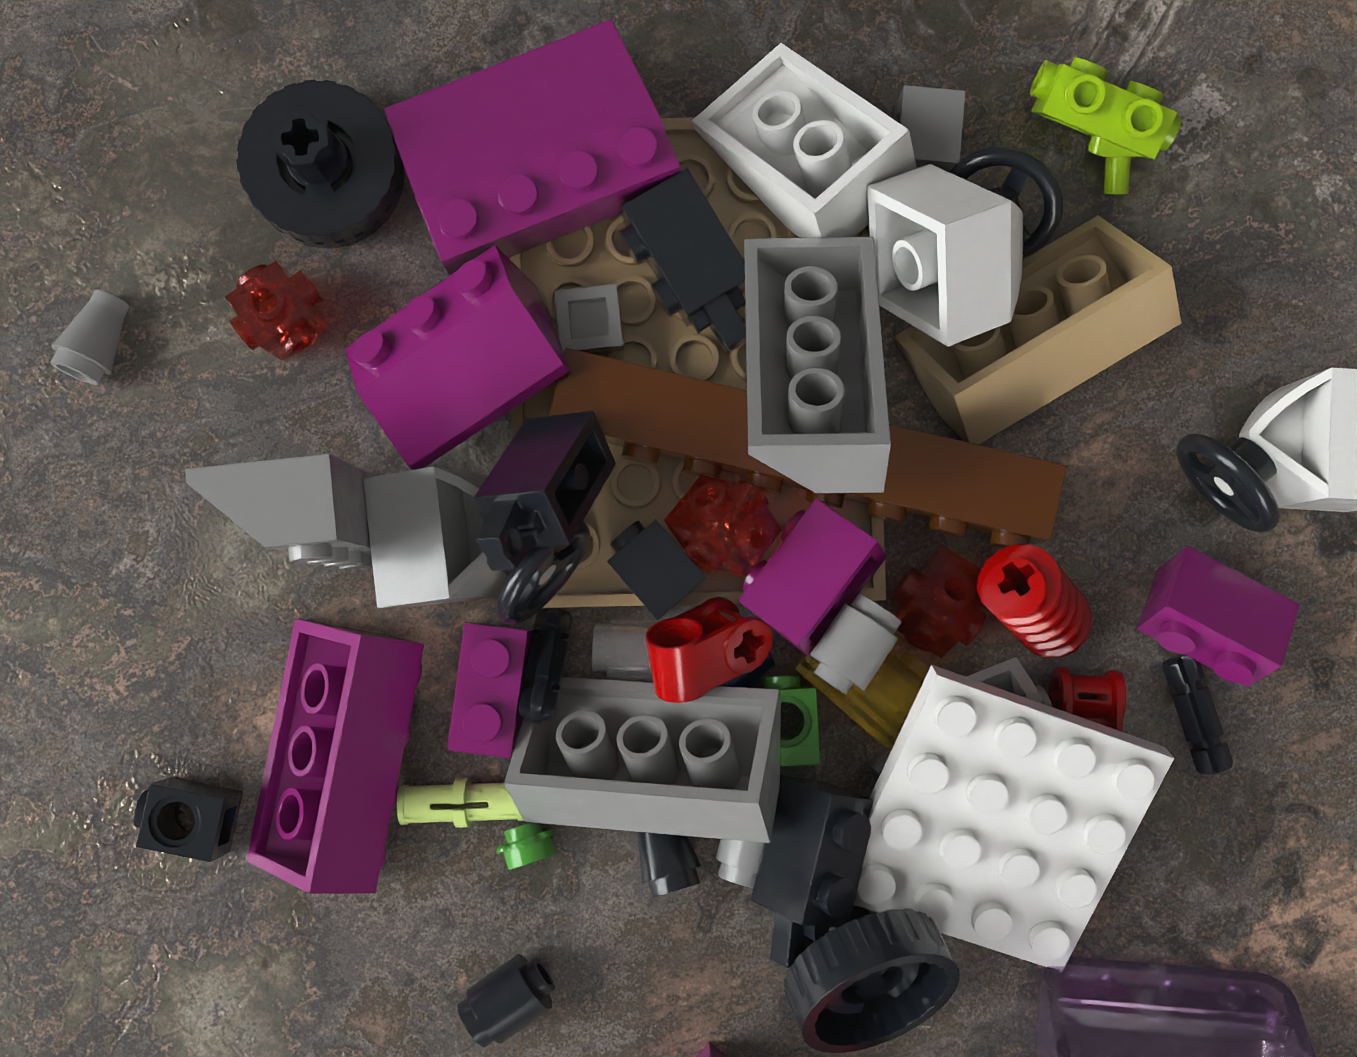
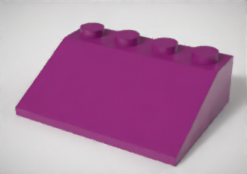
(532, 146)

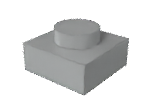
(589, 319)

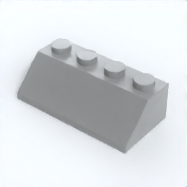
(816, 362)
(295, 506)
(652, 764)

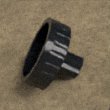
(292, 141)
(870, 980)

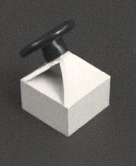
(955, 249)
(1289, 454)

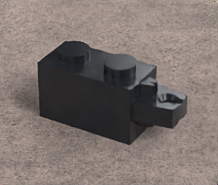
(690, 255)
(542, 487)
(811, 863)

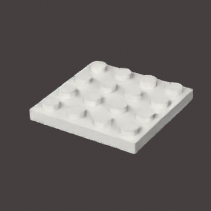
(1004, 817)

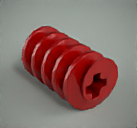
(1035, 600)

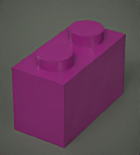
(811, 575)
(1218, 617)
(489, 689)

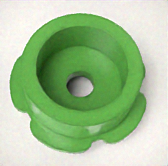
(526, 845)

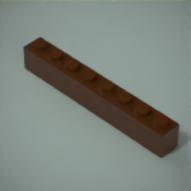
(707, 428)

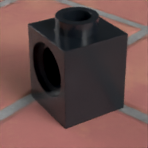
(654, 567)
(214, 813)

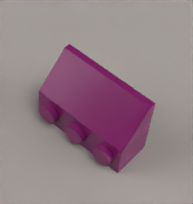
(457, 358)

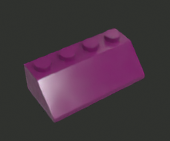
(335, 758)

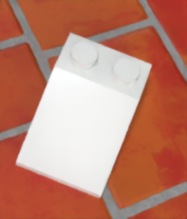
(805, 144)

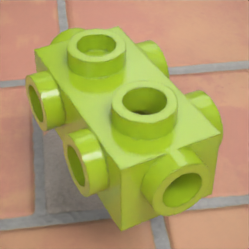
(1116, 119)

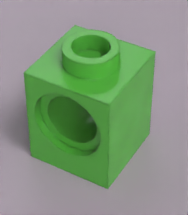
(802, 745)

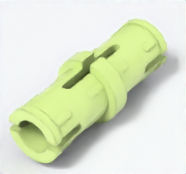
(455, 803)

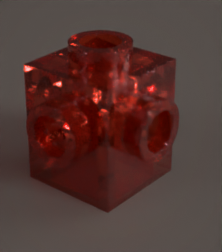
(292, 322)
(723, 525)
(940, 603)

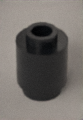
(506, 1000)

